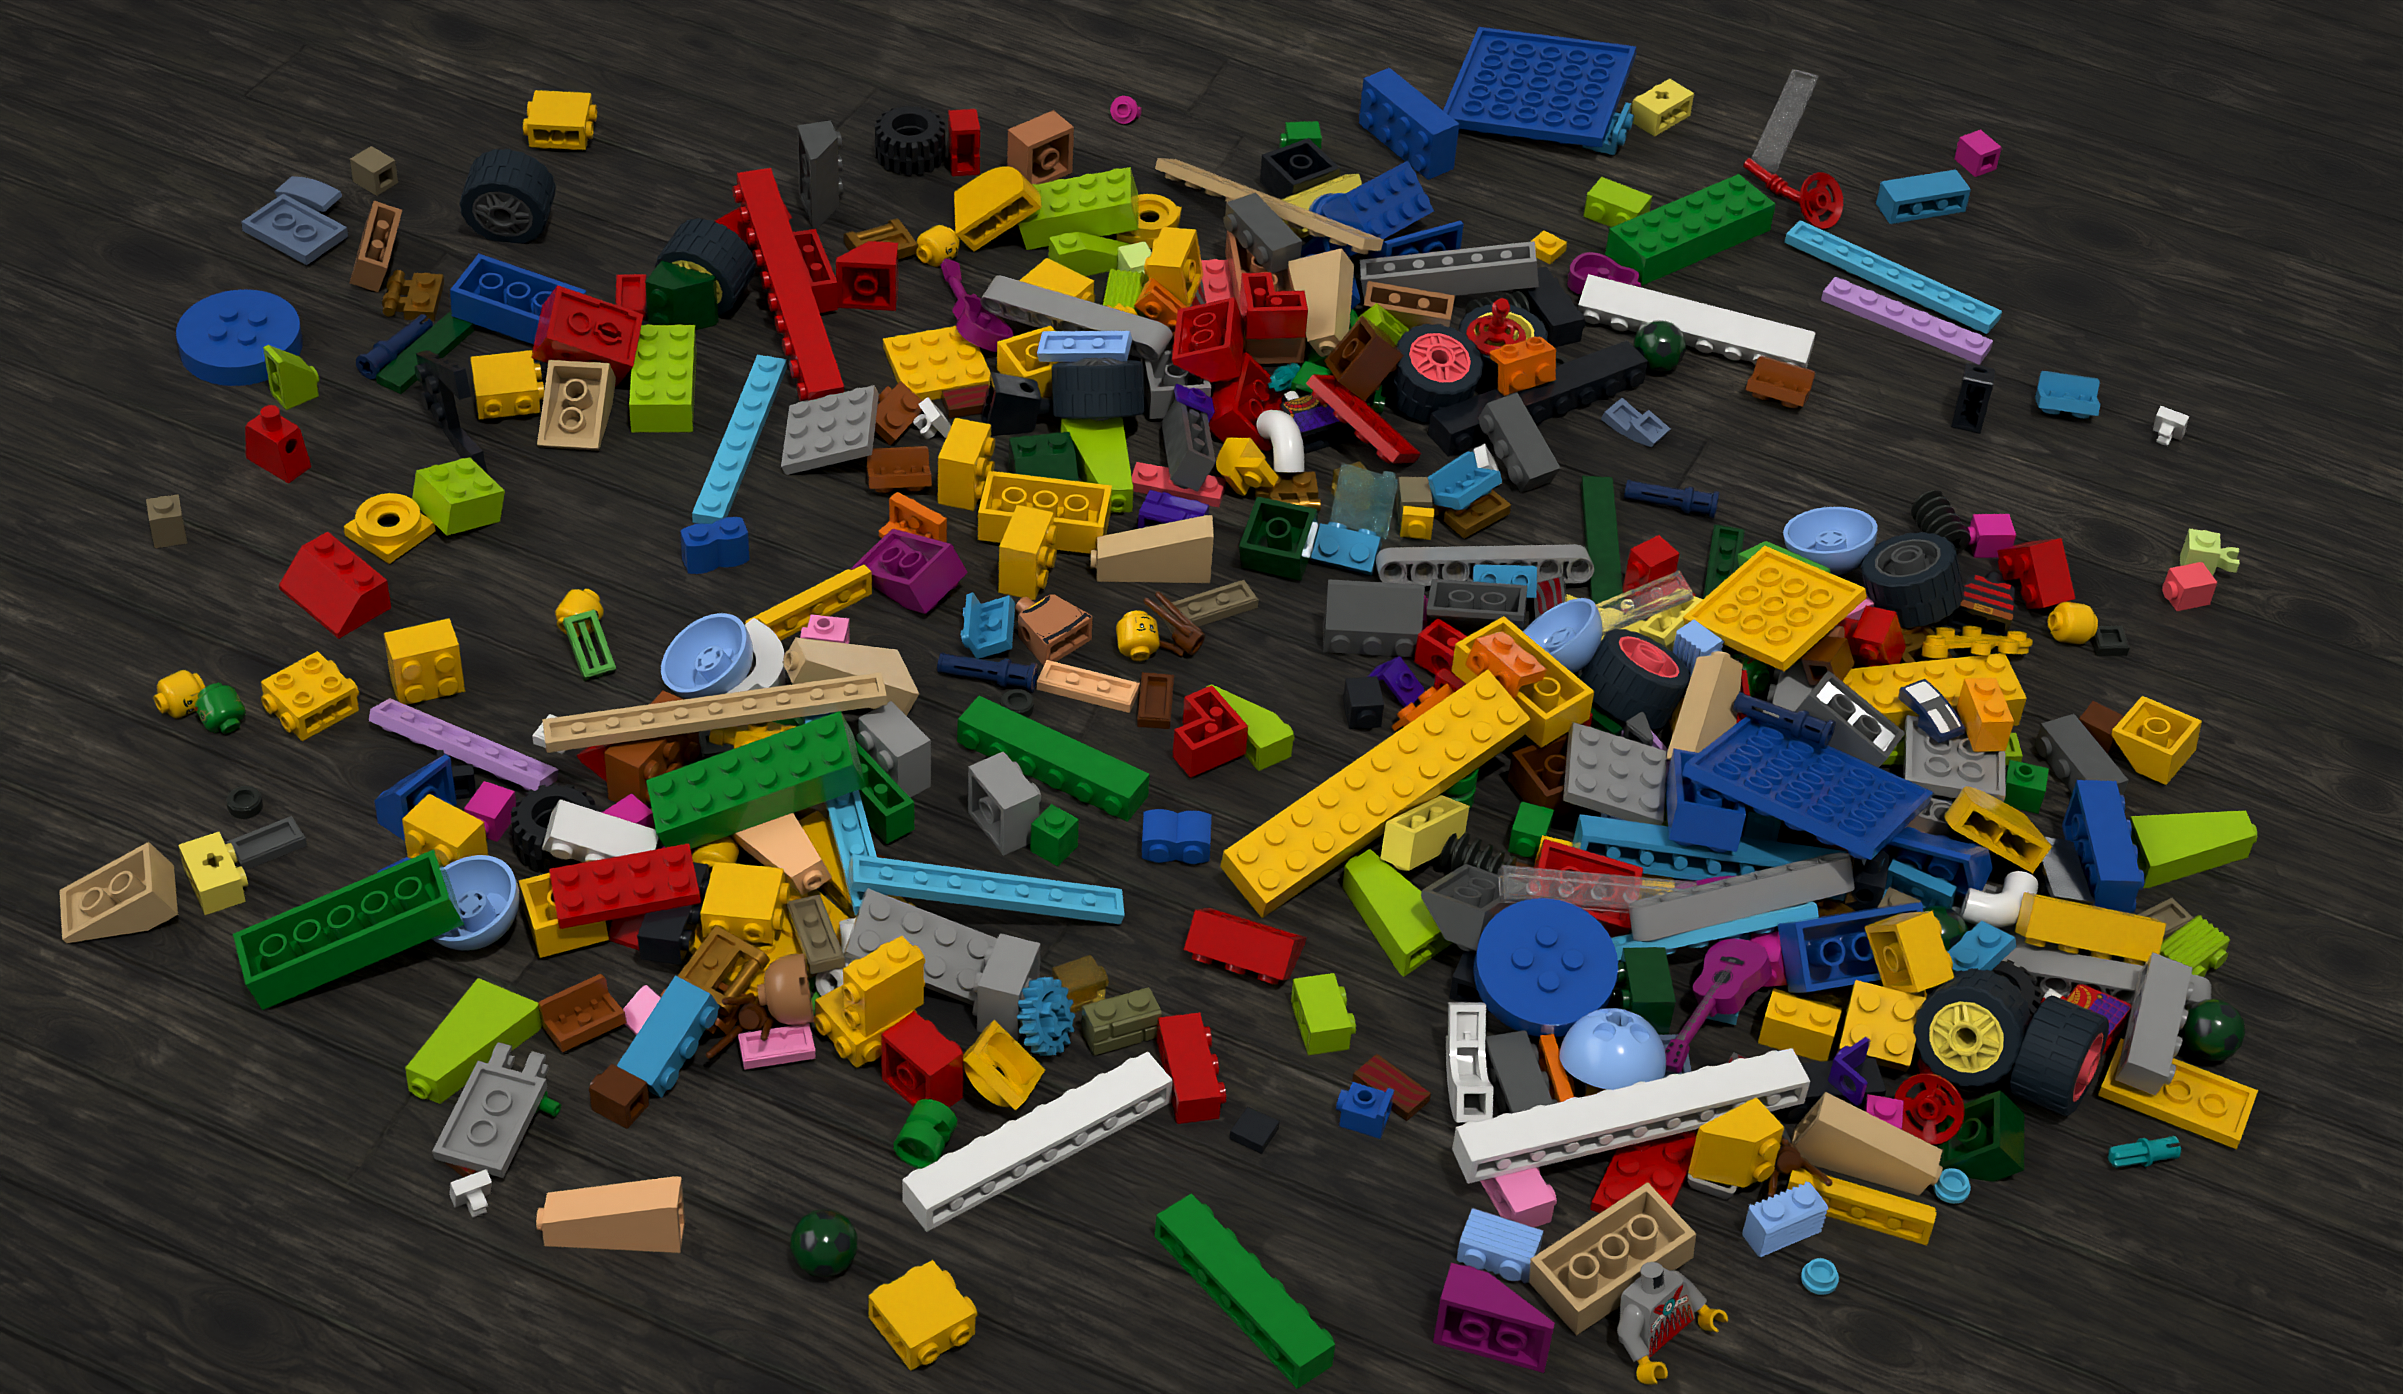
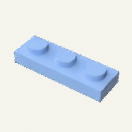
(1077, 345)

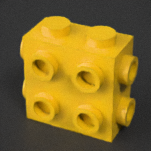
(560, 120)
(1061, 279)
(507, 384)
(309, 696)
(745, 901)
(883, 986)
(847, 1040)
(922, 1314)

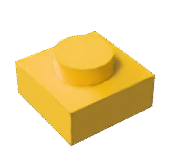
(1549, 247)
(1417, 522)

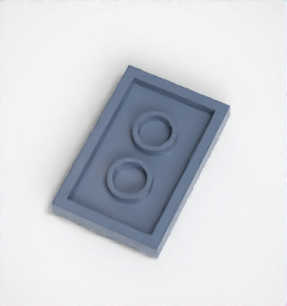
(294, 229)

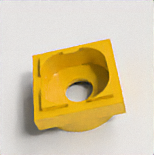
(1152, 205)
(393, 541)
(1000, 1049)

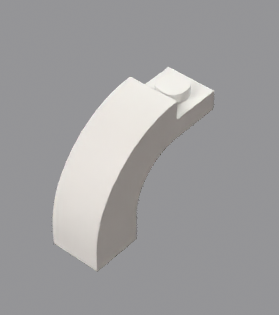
(767, 659)
(1466, 1063)

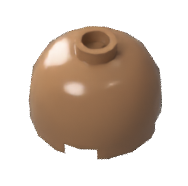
(787, 991)

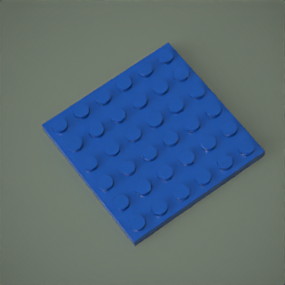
(1540, 86)
(1808, 786)

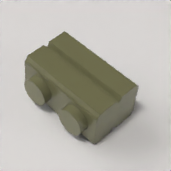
(1120, 1021)

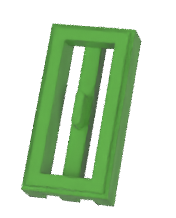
(597, 670)

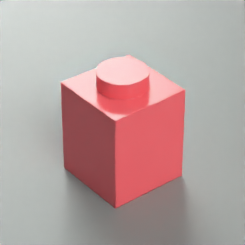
(2189, 586)

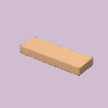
(1088, 686)

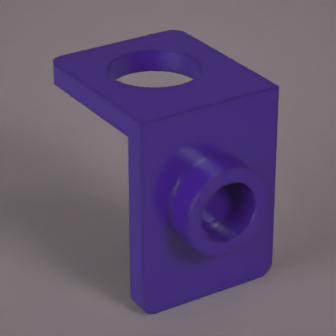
(1194, 398)
(1399, 680)
(1844, 1064)

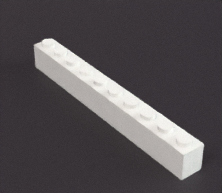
(1626, 1115)

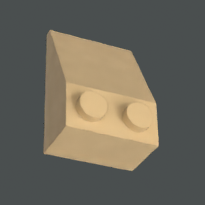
(576, 405)
(120, 897)

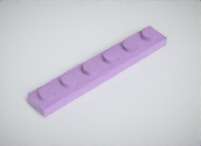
(1907, 320)
(463, 745)

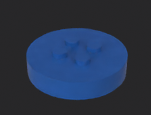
(226, 334)
(1544, 966)

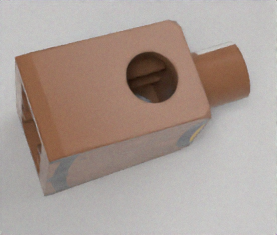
(1052, 627)

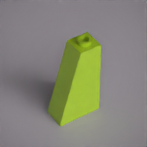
(1103, 457)
(2189, 843)
(1393, 911)
(469, 1035)

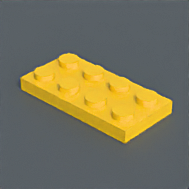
(2192, 1101)

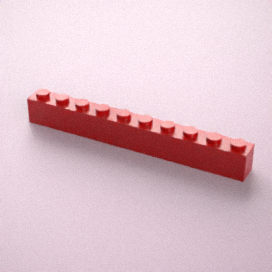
(787, 285)

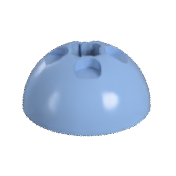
(1832, 537)
(1569, 632)
(708, 657)
(486, 899)
(1613, 1049)

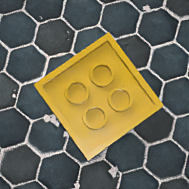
(935, 361)

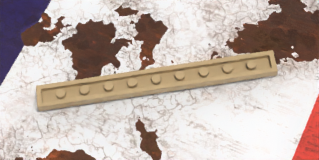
(1296, 216)
(714, 712)

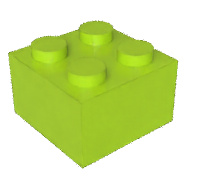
(458, 496)

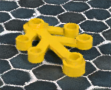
(1981, 644)

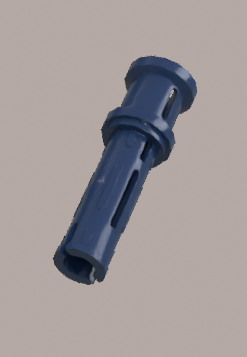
(387, 351)
(1687, 503)
(1003, 672)
(1801, 721)

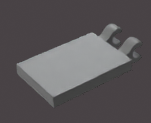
(493, 1113)

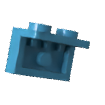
(1617, 131)
(2067, 393)
(1462, 482)
(1346, 548)
(1508, 575)
(988, 625)
(1917, 884)
(1981, 948)

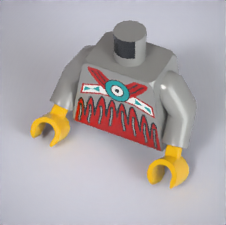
(1656, 1311)

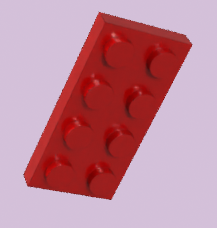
(1368, 424)
(624, 886)
(1659, 1162)

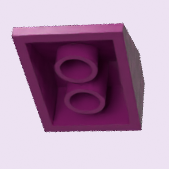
(913, 569)
(1491, 1320)

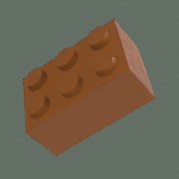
(636, 761)

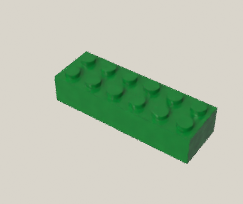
(1690, 228)
(756, 783)
(347, 929)

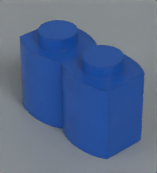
(714, 545)
(1176, 836)

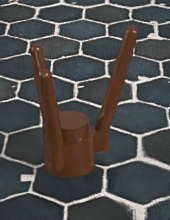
(1187, 636)
(751, 1018)
(1788, 1160)

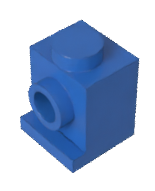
(1365, 1109)

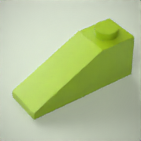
(1085, 252)
(1268, 737)

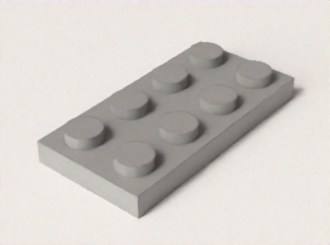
(950, 949)

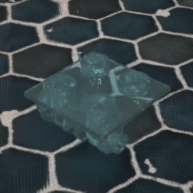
(1364, 499)

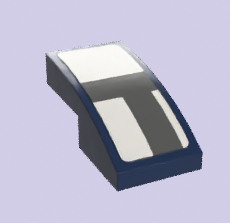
(1934, 711)

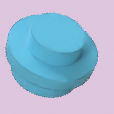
(1952, 1186)
(1820, 1276)

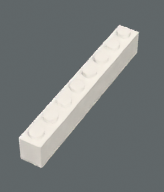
(1701, 324)
(1036, 1141)

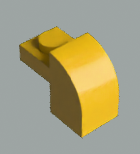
(1244, 465)

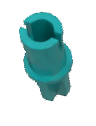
(1283, 377)
(2144, 1152)

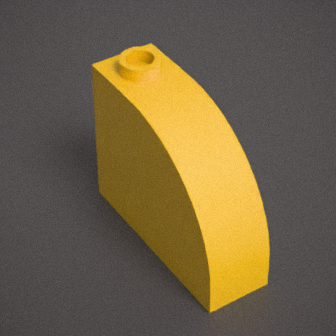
(993, 205)
(1998, 828)

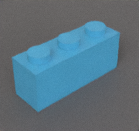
(1923, 196)
(670, 1035)

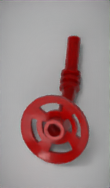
(1814, 201)
(1497, 328)
(1930, 1105)

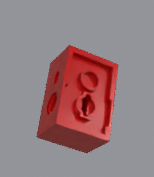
(587, 331)

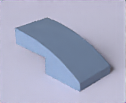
(309, 192)
(1626, 420)

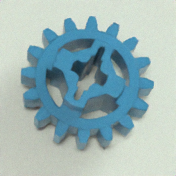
(1046, 1016)

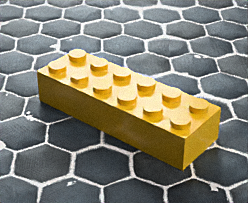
(1882, 683)

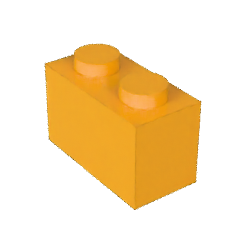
(1985, 714)

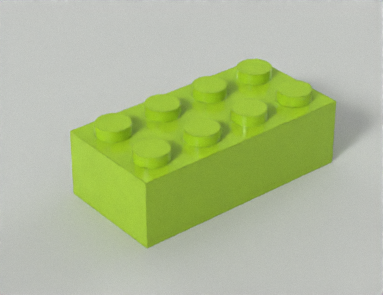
(1085, 204)
(663, 379)

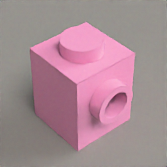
(827, 629)

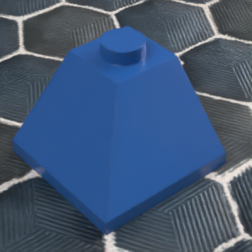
(403, 796)

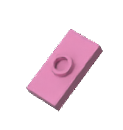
(782, 1046)

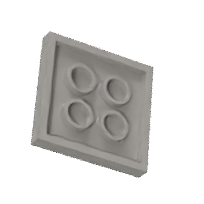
(830, 430)
(1950, 764)
(1615, 775)

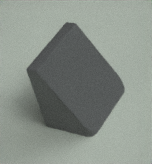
(1638, 730)

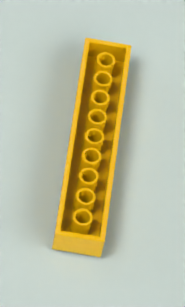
(1380, 785)

